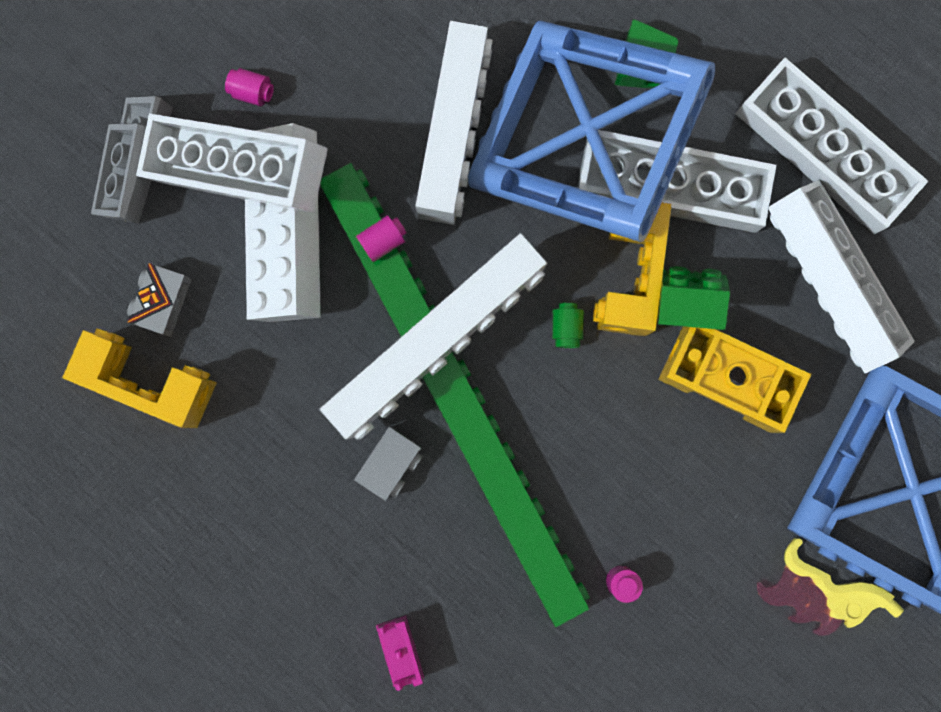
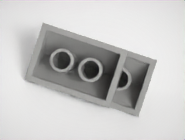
(118, 189)

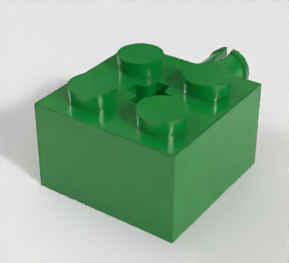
(694, 298)

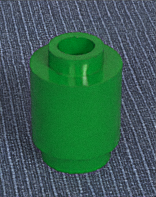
(568, 326)

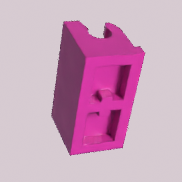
(400, 653)

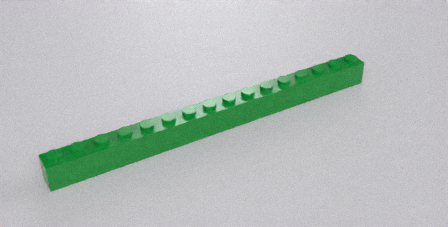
(463, 410)

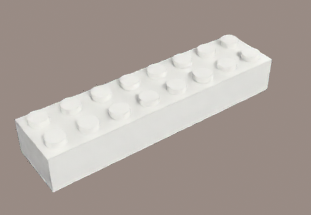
(434, 338)

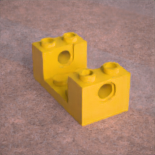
(638, 312)
(98, 365)
(703, 365)

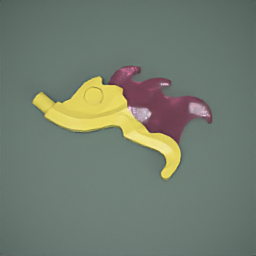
(820, 599)

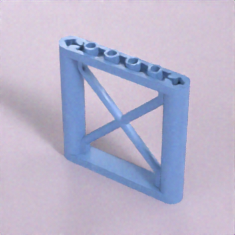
(556, 44)
(817, 510)

